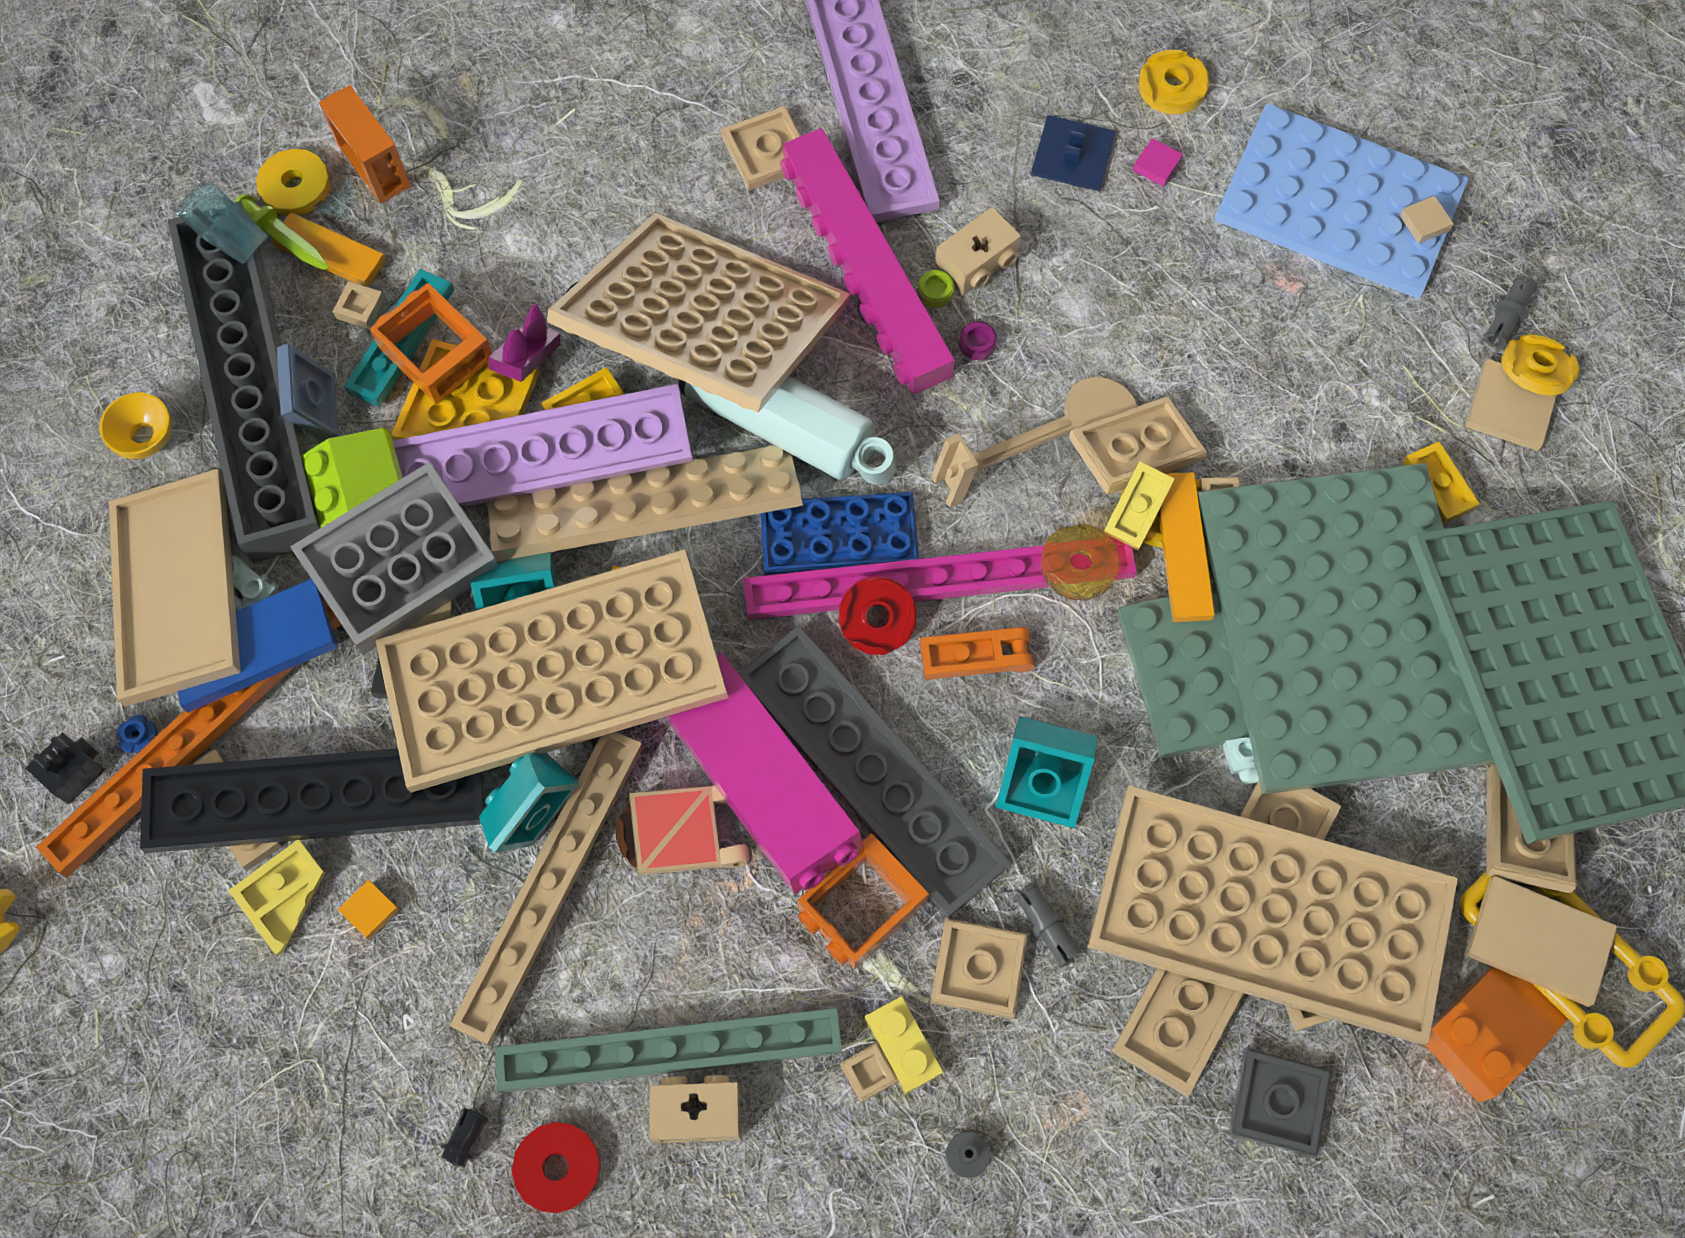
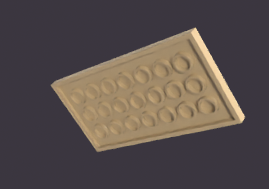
(549, 670)
(1275, 914)

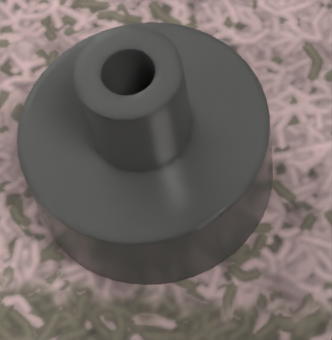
(959, 1163)

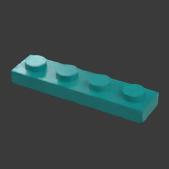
(376, 371)

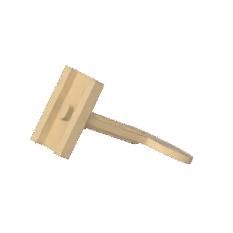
(1085, 403)

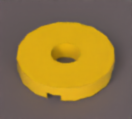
(1172, 98)
(288, 165)
(1521, 365)

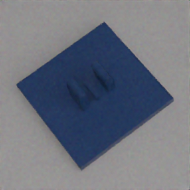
(1073, 153)

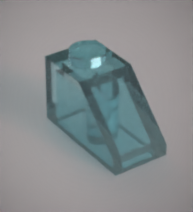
(220, 221)

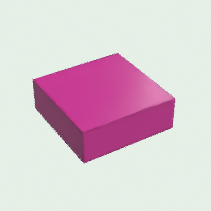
(1157, 162)

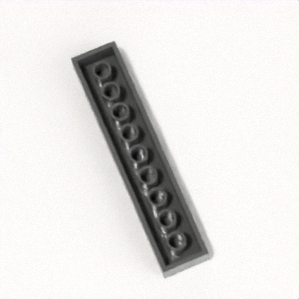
(239, 371)

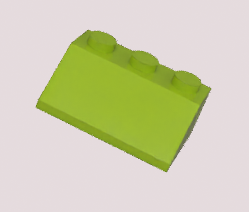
(350, 471)

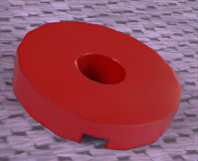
(883, 638)
(530, 1163)

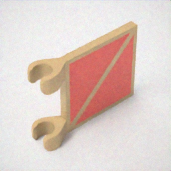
(679, 831)

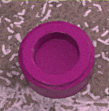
(977, 340)

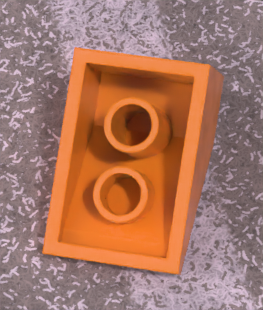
(1493, 1032)

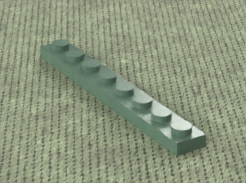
(667, 1050)

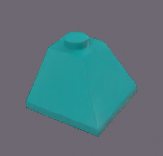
(514, 580)

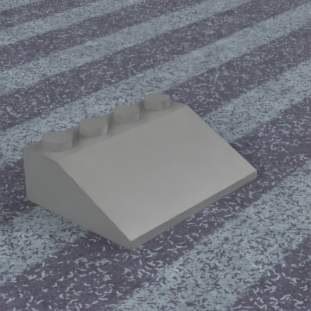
(395, 557)

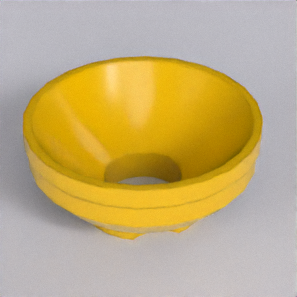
(128, 415)

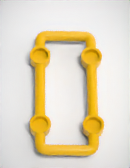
(1644, 973)

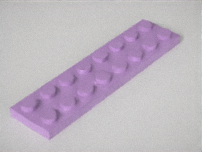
(873, 108)
(554, 446)

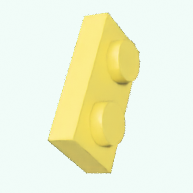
(1138, 505)
(903, 1045)

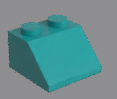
(1047, 772)
(525, 802)

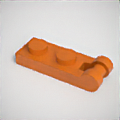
(975, 653)

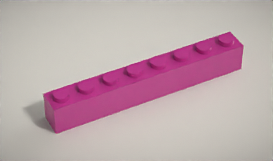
(867, 261)

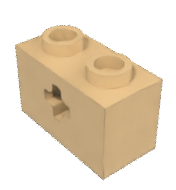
(978, 251)
(674, 1125)

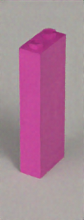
(768, 784)

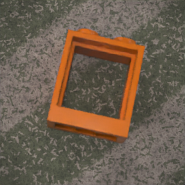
(365, 144)
(453, 367)
(892, 873)

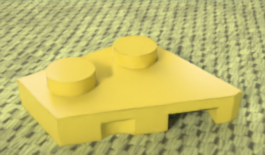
(279, 894)

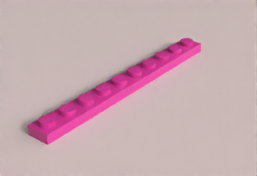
(922, 578)

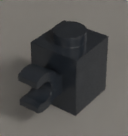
(66, 767)

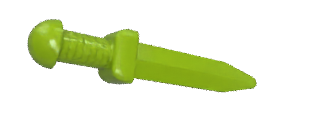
(270, 223)

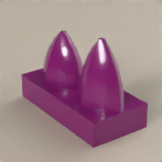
(525, 347)

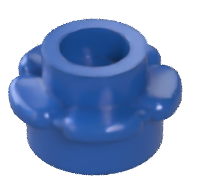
(125, 732)

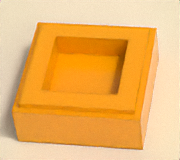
(368, 909)

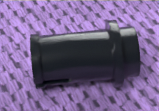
(463, 1138)

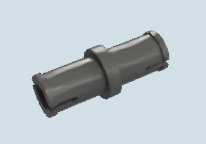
(1510, 311)
(1048, 924)

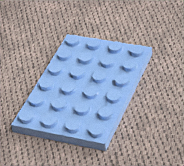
(1337, 199)

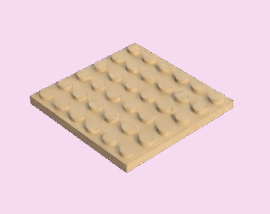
(701, 311)

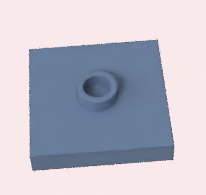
(307, 393)

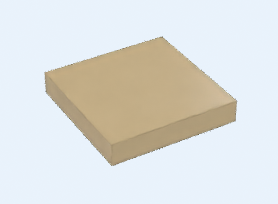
(758, 145)
(1508, 410)
(979, 968)

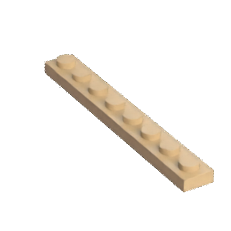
(546, 888)

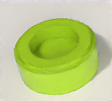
(935, 288)

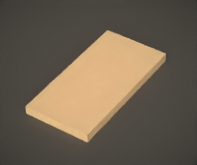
(172, 588)

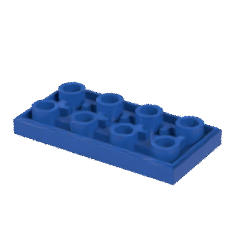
(840, 533)
(270, 640)

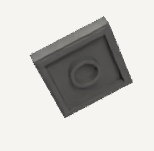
(1280, 1103)

